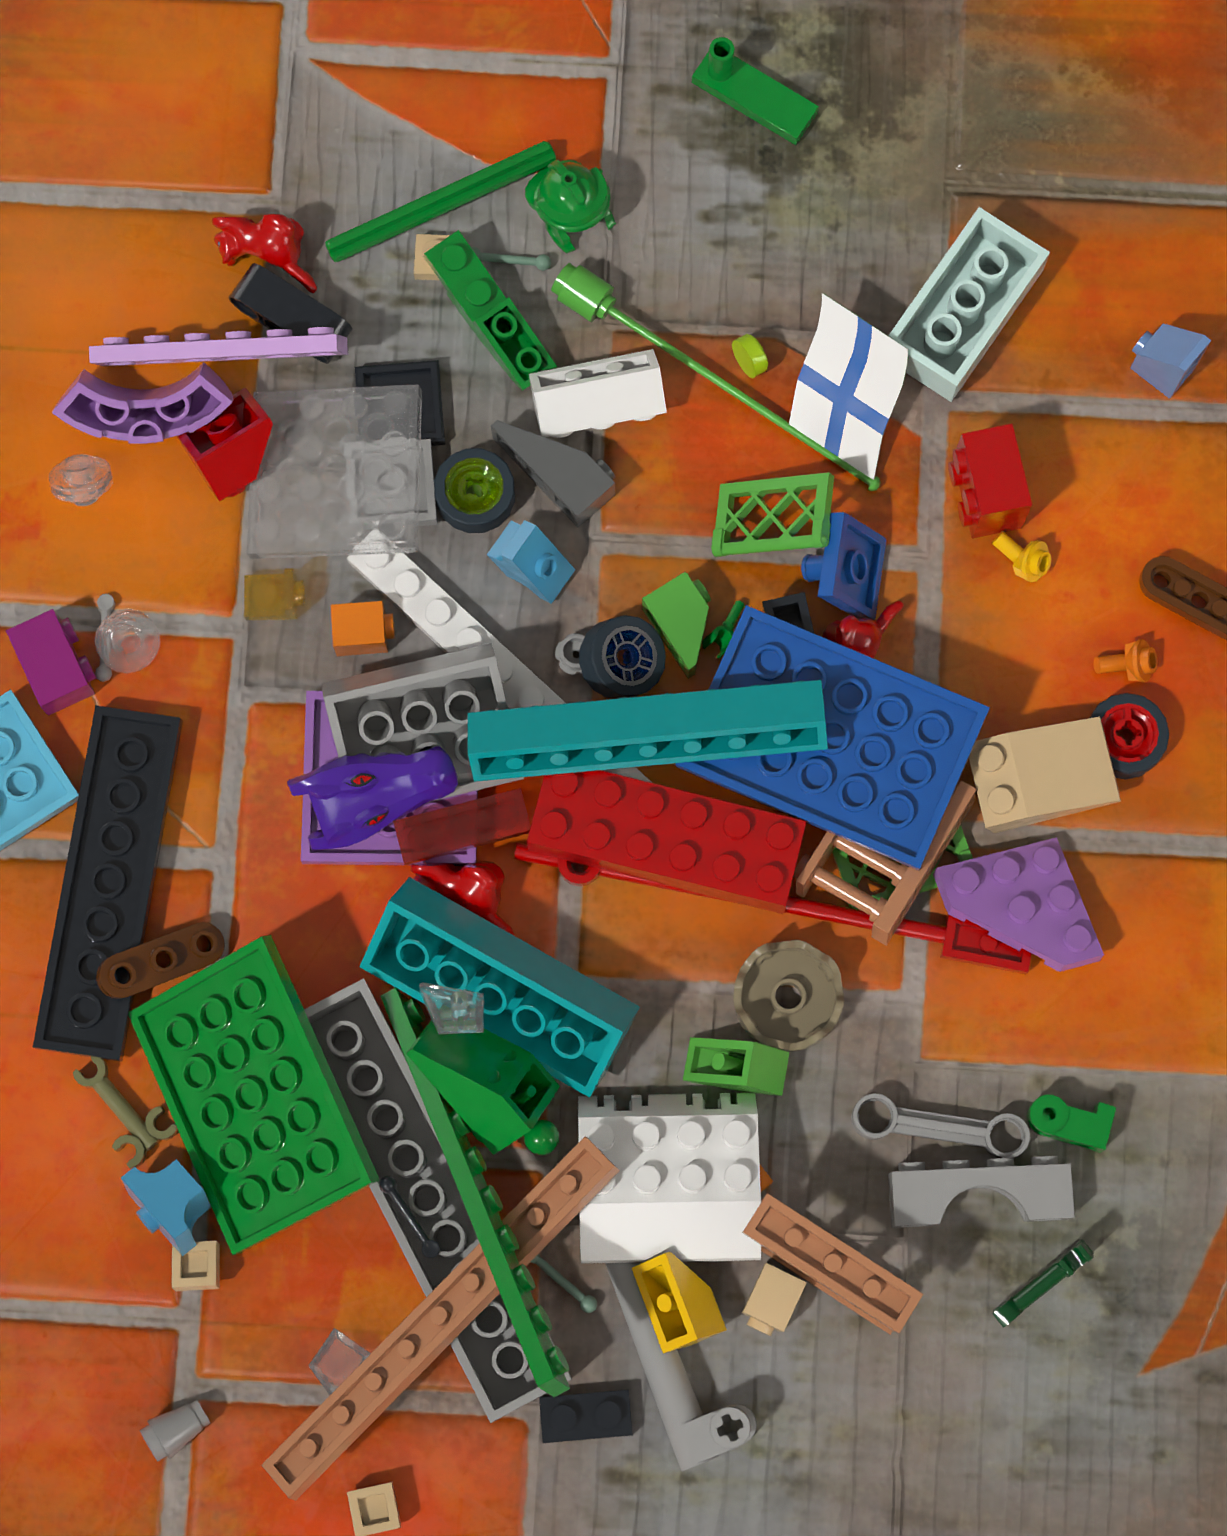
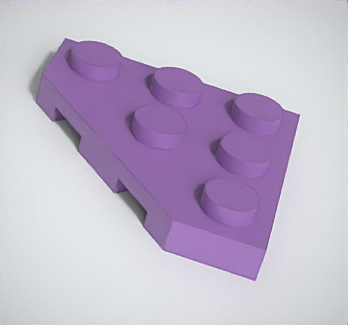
(1025, 902)

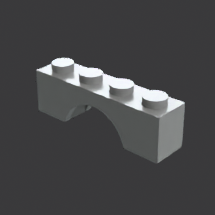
(1036, 1190)

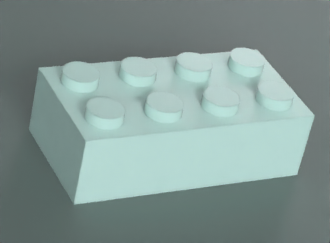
(967, 302)

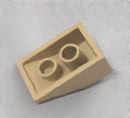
(1043, 773)

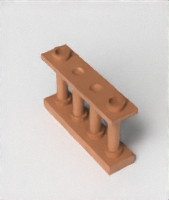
(908, 881)
(832, 1265)

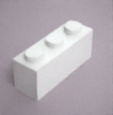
(598, 393)

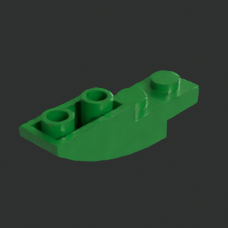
(488, 310)

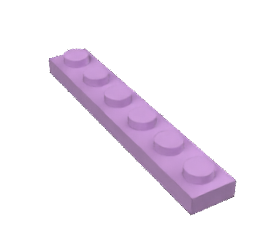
(237, 346)

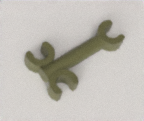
(144, 1134)

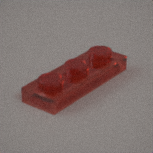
(462, 826)

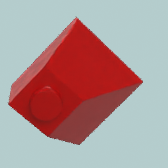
(230, 446)

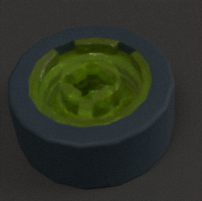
(466, 510)

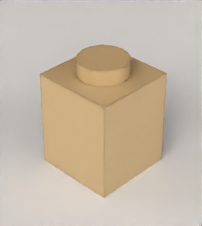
(772, 1300)

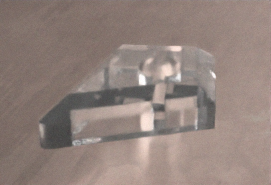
(453, 1009)
(337, 1360)

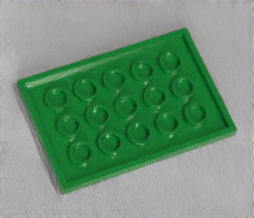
(252, 1095)

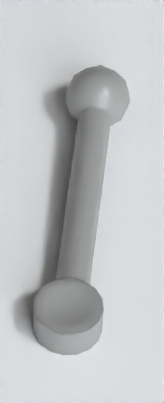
(106, 604)

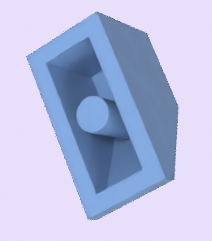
(1168, 357)

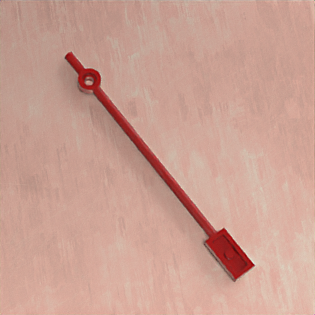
(959, 939)

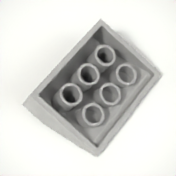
(417, 708)

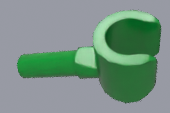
(723, 633)

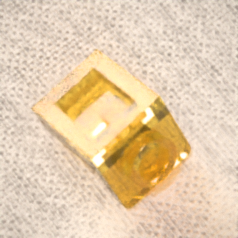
(273, 596)

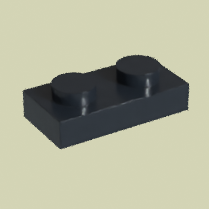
(585, 1416)

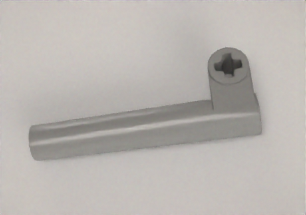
(692, 1435)

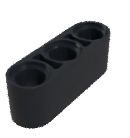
(283, 306)

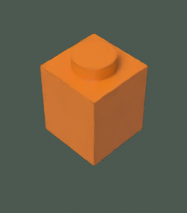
(361, 628)

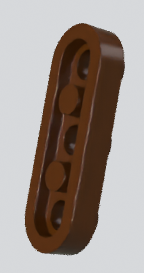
(1181, 587)
(142, 964)

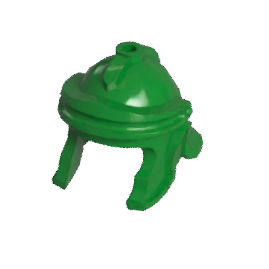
(572, 204)

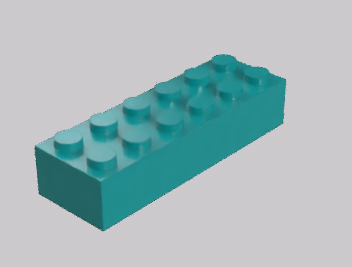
(528, 995)

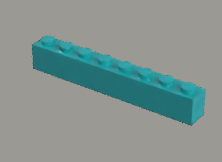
(647, 730)

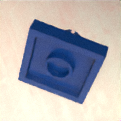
(849, 568)

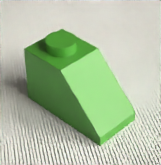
(680, 618)
(736, 1065)

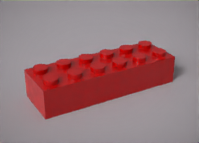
(668, 837)

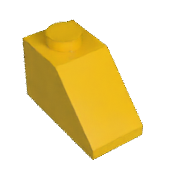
(677, 1302)

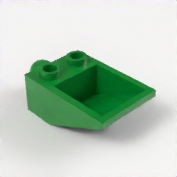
(490, 1086)

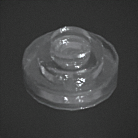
(81, 479)
(127, 640)

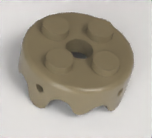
(795, 965)

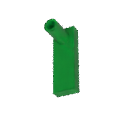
(753, 92)

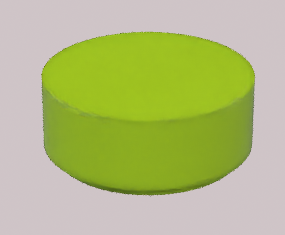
(750, 355)

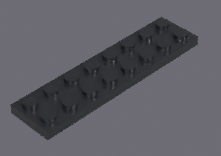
(107, 879)

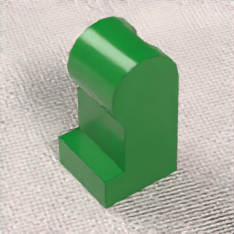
(1055, 1120)

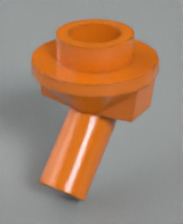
(1138, 661)

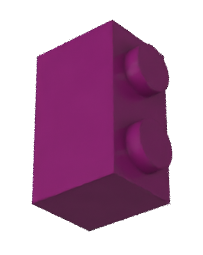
(51, 661)

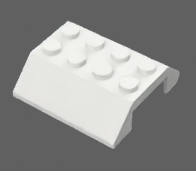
(681, 1182)

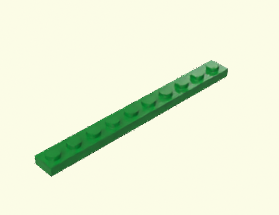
(482, 1206)

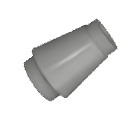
(174, 1429)

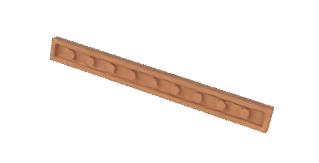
(434, 1324)

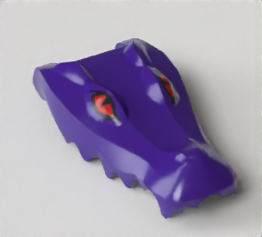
(367, 792)

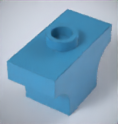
(531, 559)
(168, 1202)

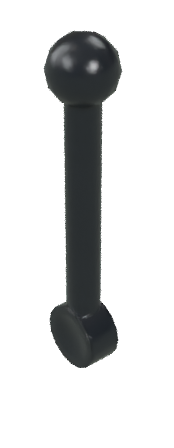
(429, 1247)

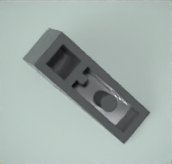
(562, 472)

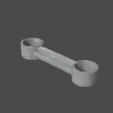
(940, 1126)

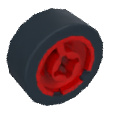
(1148, 730)

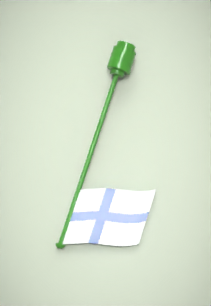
(840, 393)

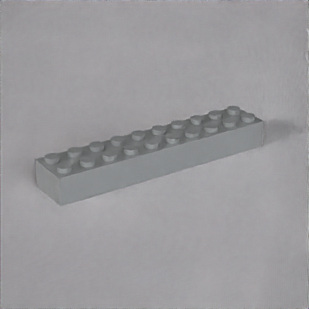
(405, 1146)

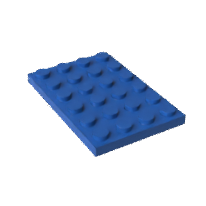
(889, 741)

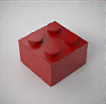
(990, 481)

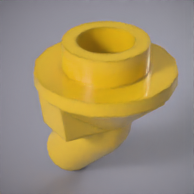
(1025, 560)

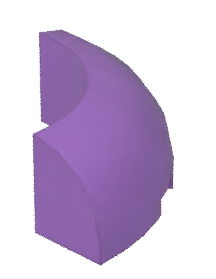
(143, 414)

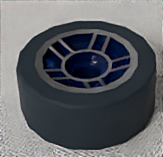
(643, 657)

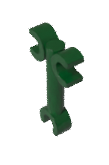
(1063, 1267)

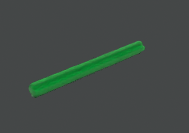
(440, 201)

